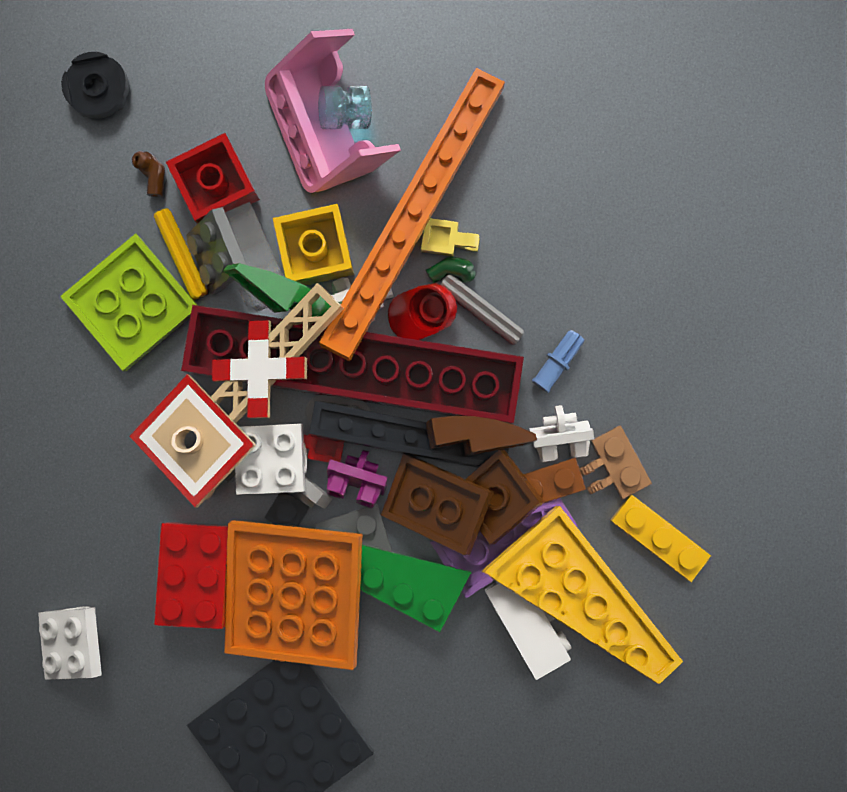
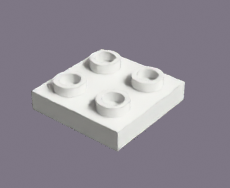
(275, 462)
(70, 643)

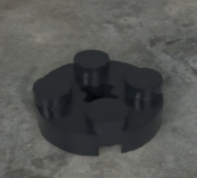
(80, 75)

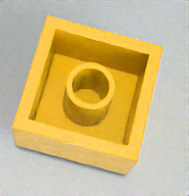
(313, 245)

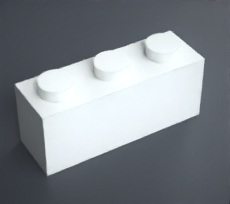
(530, 631)

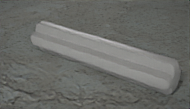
(483, 310)

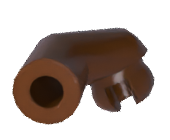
(153, 170)

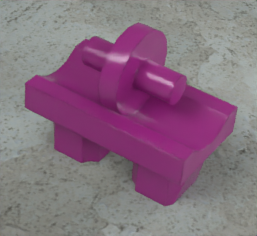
(357, 473)

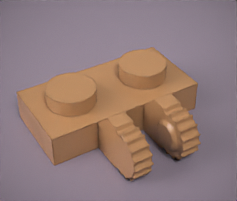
(619, 462)

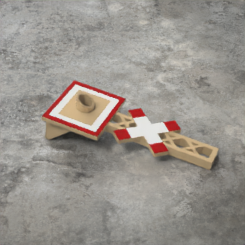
(219, 439)

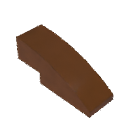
(476, 434)

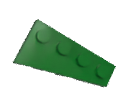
(412, 584)

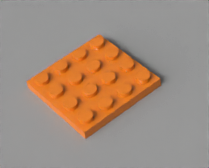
(293, 594)

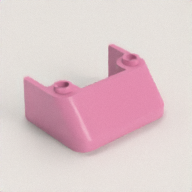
(292, 87)

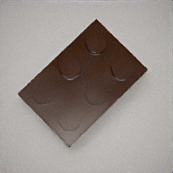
(437, 504)

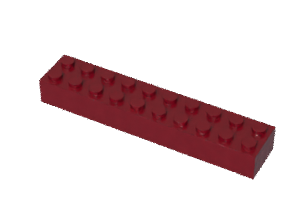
(380, 372)

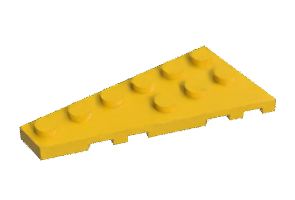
(570, 582)

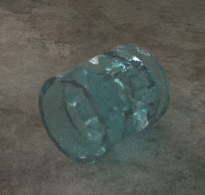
(333, 110)

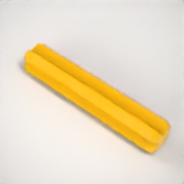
(180, 253)

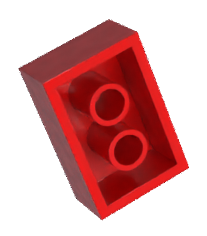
(192, 575)

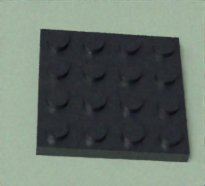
(281, 733)

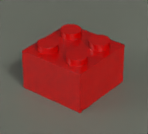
(212, 178)

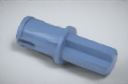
(558, 361)

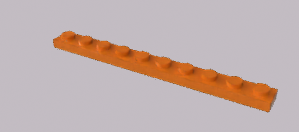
(412, 215)

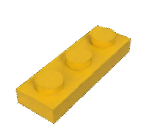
(660, 538)

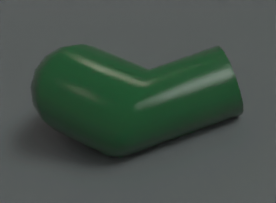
(454, 266)

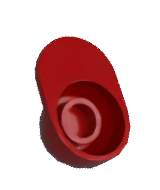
(422, 311)

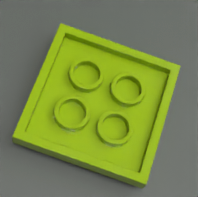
(129, 302)

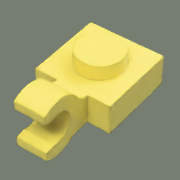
(443, 236)

